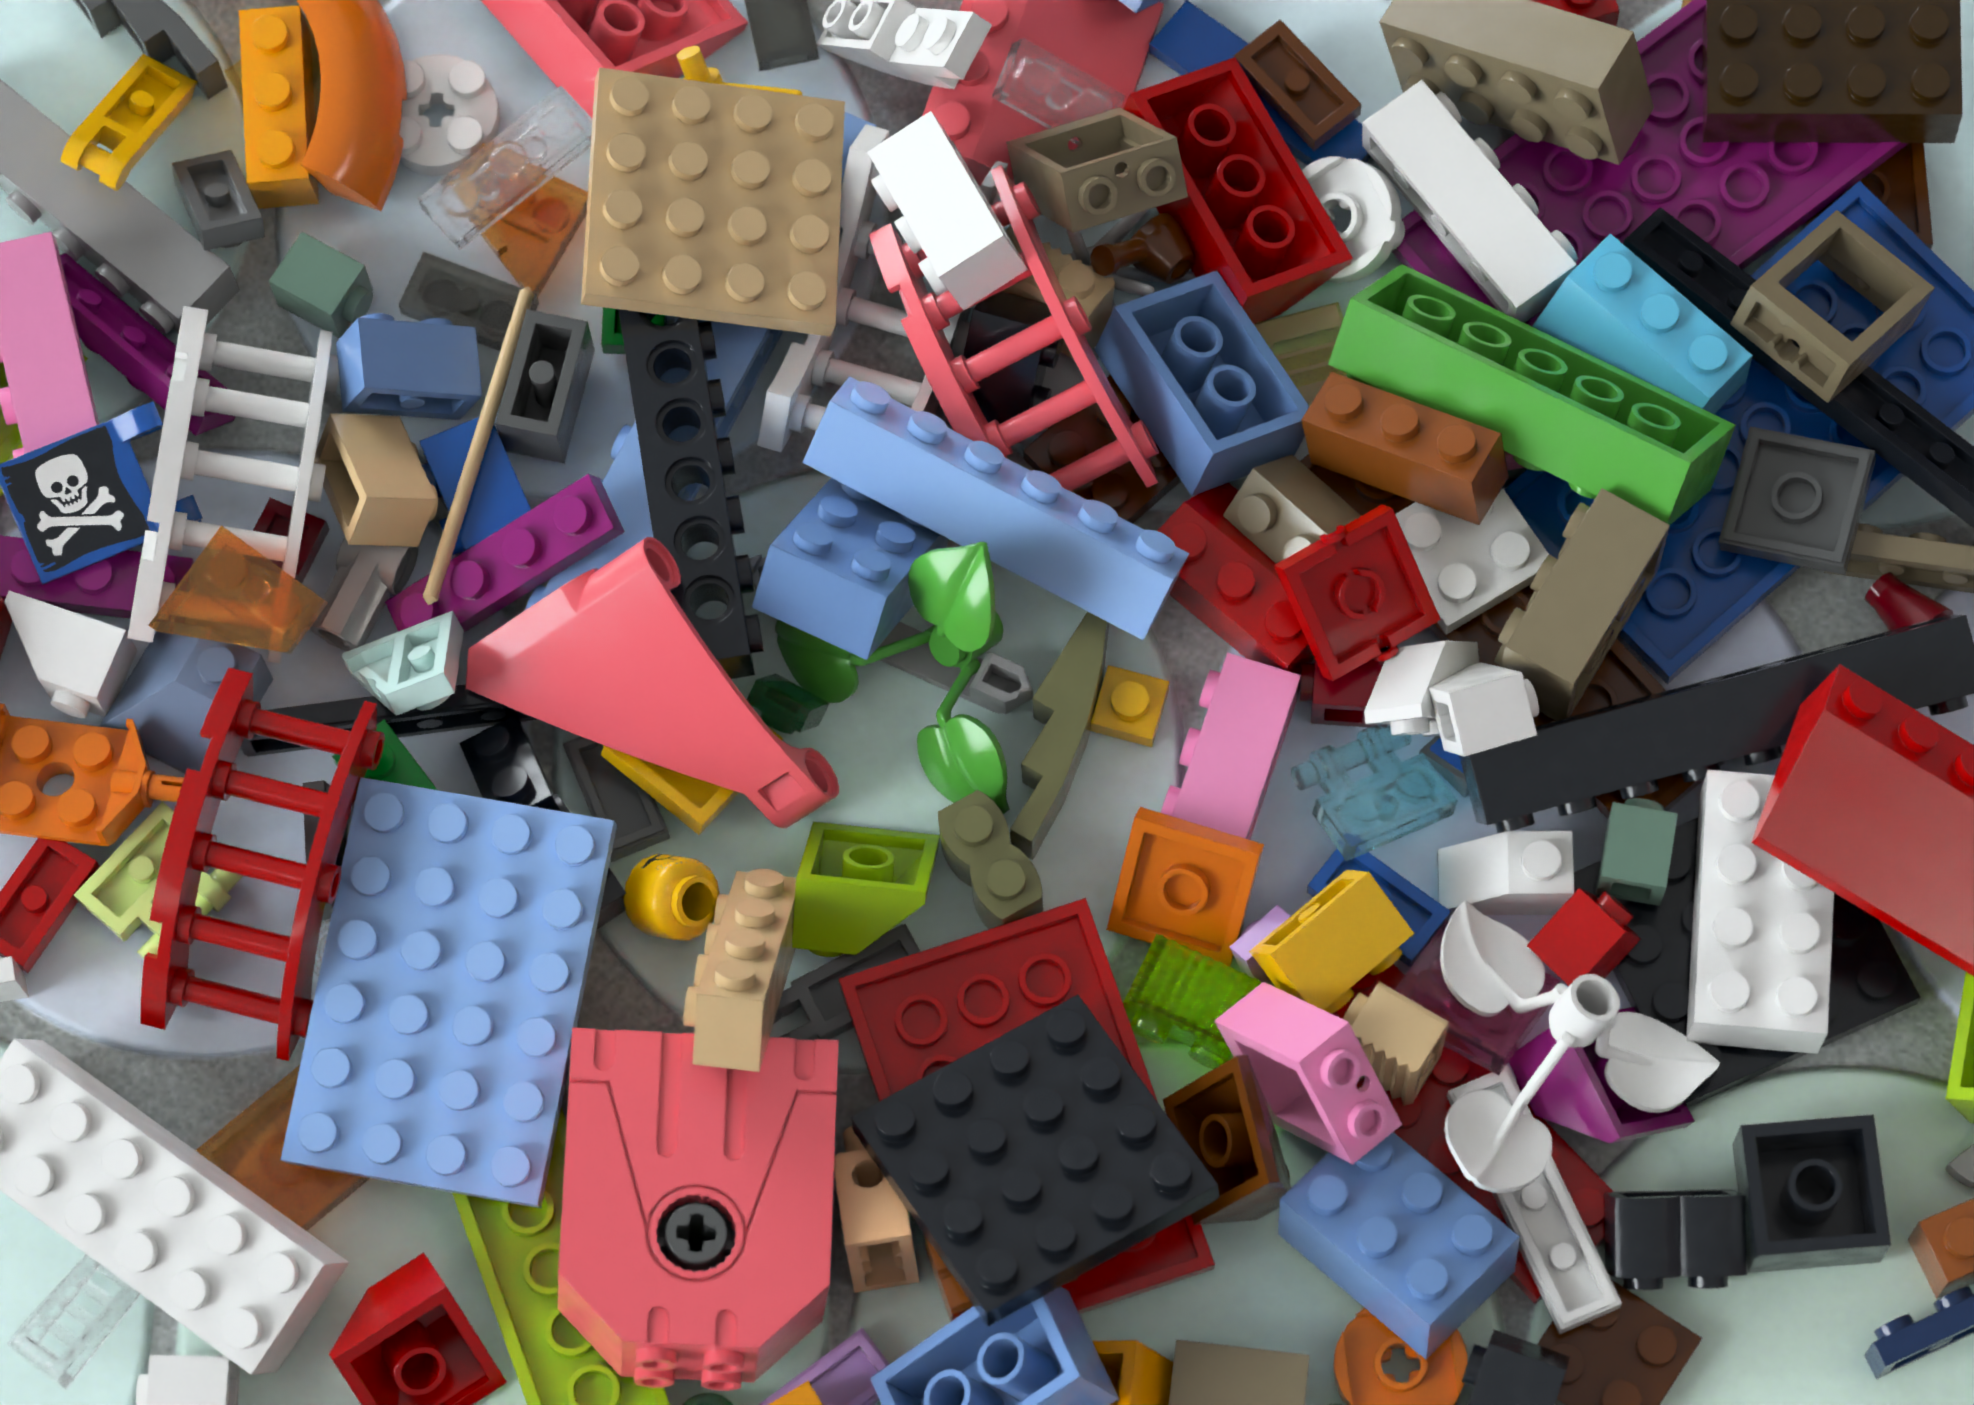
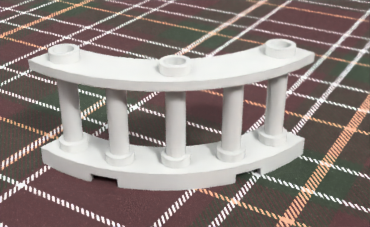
(812, 363)
(183, 459)

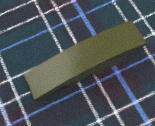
(1066, 709)

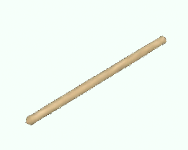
(477, 448)

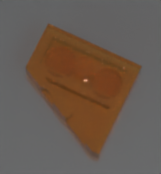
(538, 232)
(239, 599)

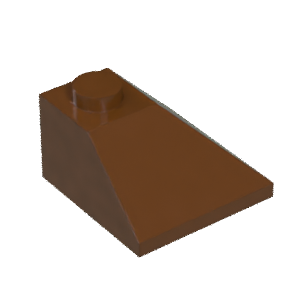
(1234, 1139)

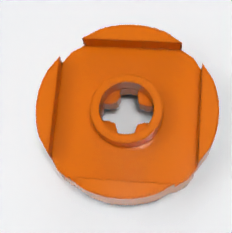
(1370, 1342)

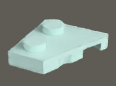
(412, 665)

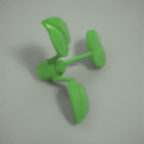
(957, 596)

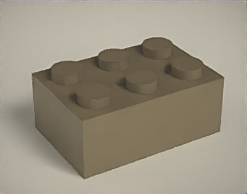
(1582, 600)

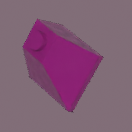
(1582, 1099)

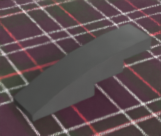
(159, 35)

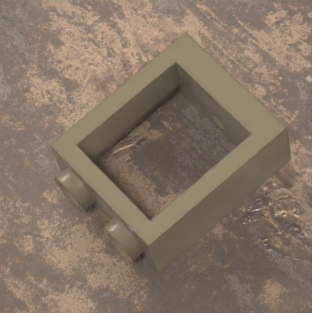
(1113, 172)
(1826, 357)

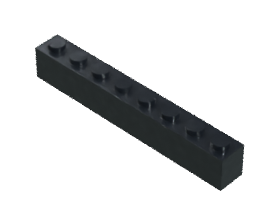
(1707, 724)

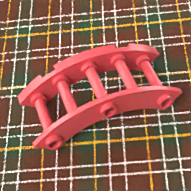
(958, 377)

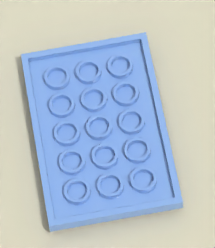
(449, 992)

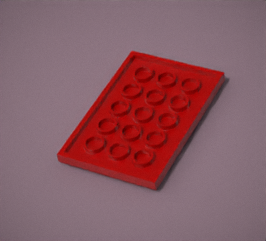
(972, 990)

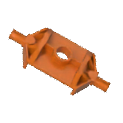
(108, 784)

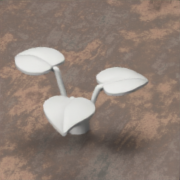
(1646, 1063)

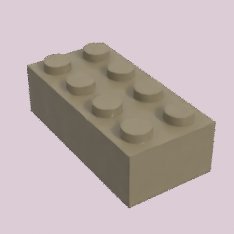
(1525, 70)

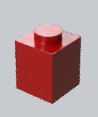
(1585, 936)

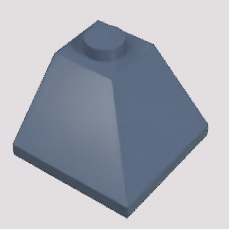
(174, 691)

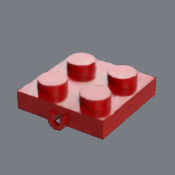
(1357, 593)

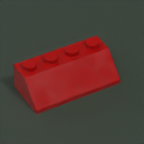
(1246, 193)

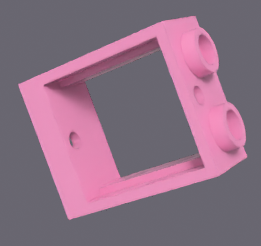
(1310, 1072)

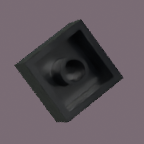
(1812, 1193)

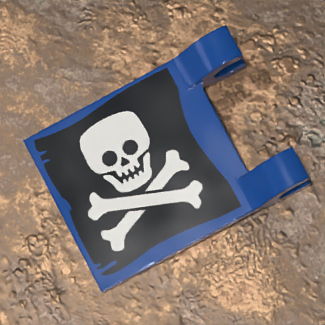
(85, 495)

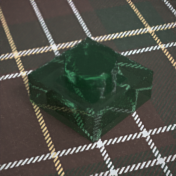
(786, 705)

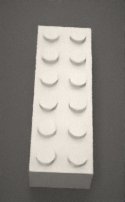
(157, 1211)

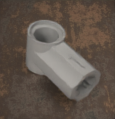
(359, 591)

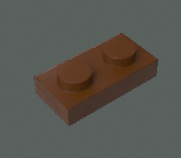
(1298, 85)

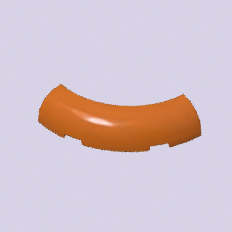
(360, 102)

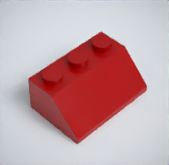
(1234, 584)

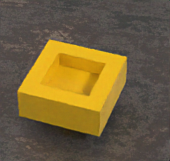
(1130, 706)

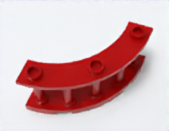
(193, 850)

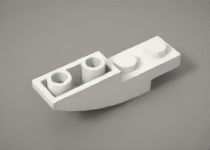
(905, 40)

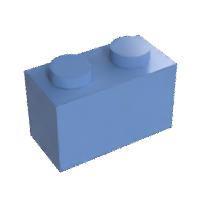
(408, 367)

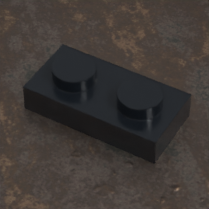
(508, 766)

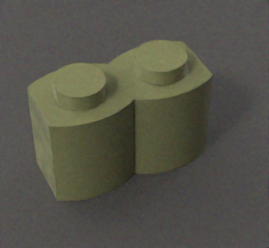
(980, 855)

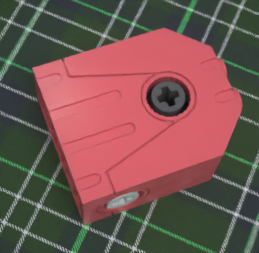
(705, 1164)

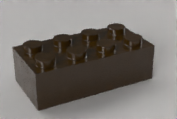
(1832, 71)

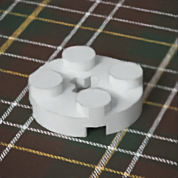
(461, 88)
(1374, 207)

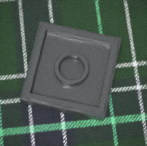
(1797, 500)

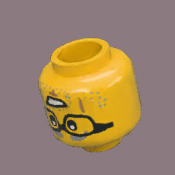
(671, 897)

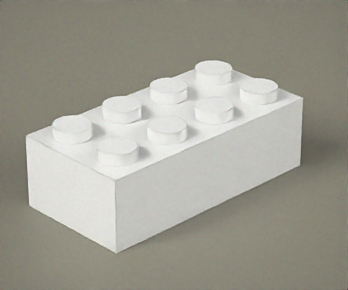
(1755, 931)

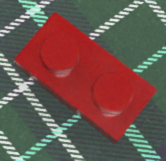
(40, 898)

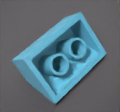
(1645, 327)

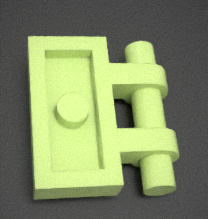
(125, 884)

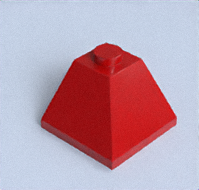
(413, 1344)

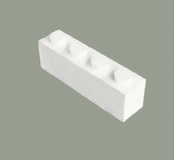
(1468, 201)

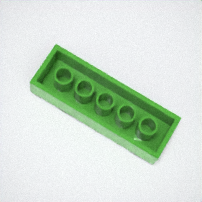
(1544, 396)

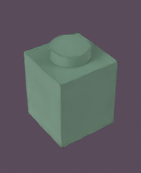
(322, 285)
(1637, 851)

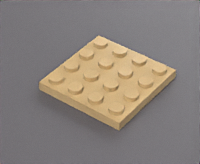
(713, 202)

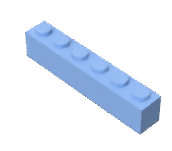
(980, 496)

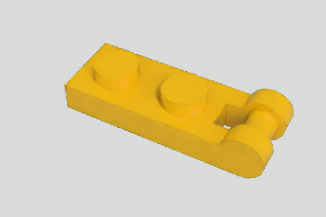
(128, 121)

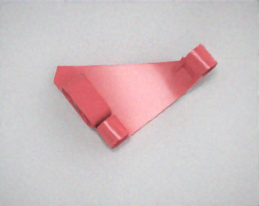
(632, 673)

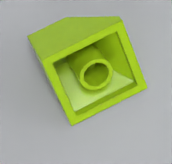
(858, 885)

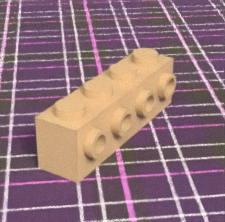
(742, 971)

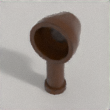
(1155, 249)

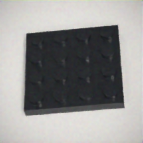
(1864, 974)
(1034, 1159)

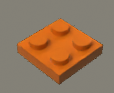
(1184, 884)

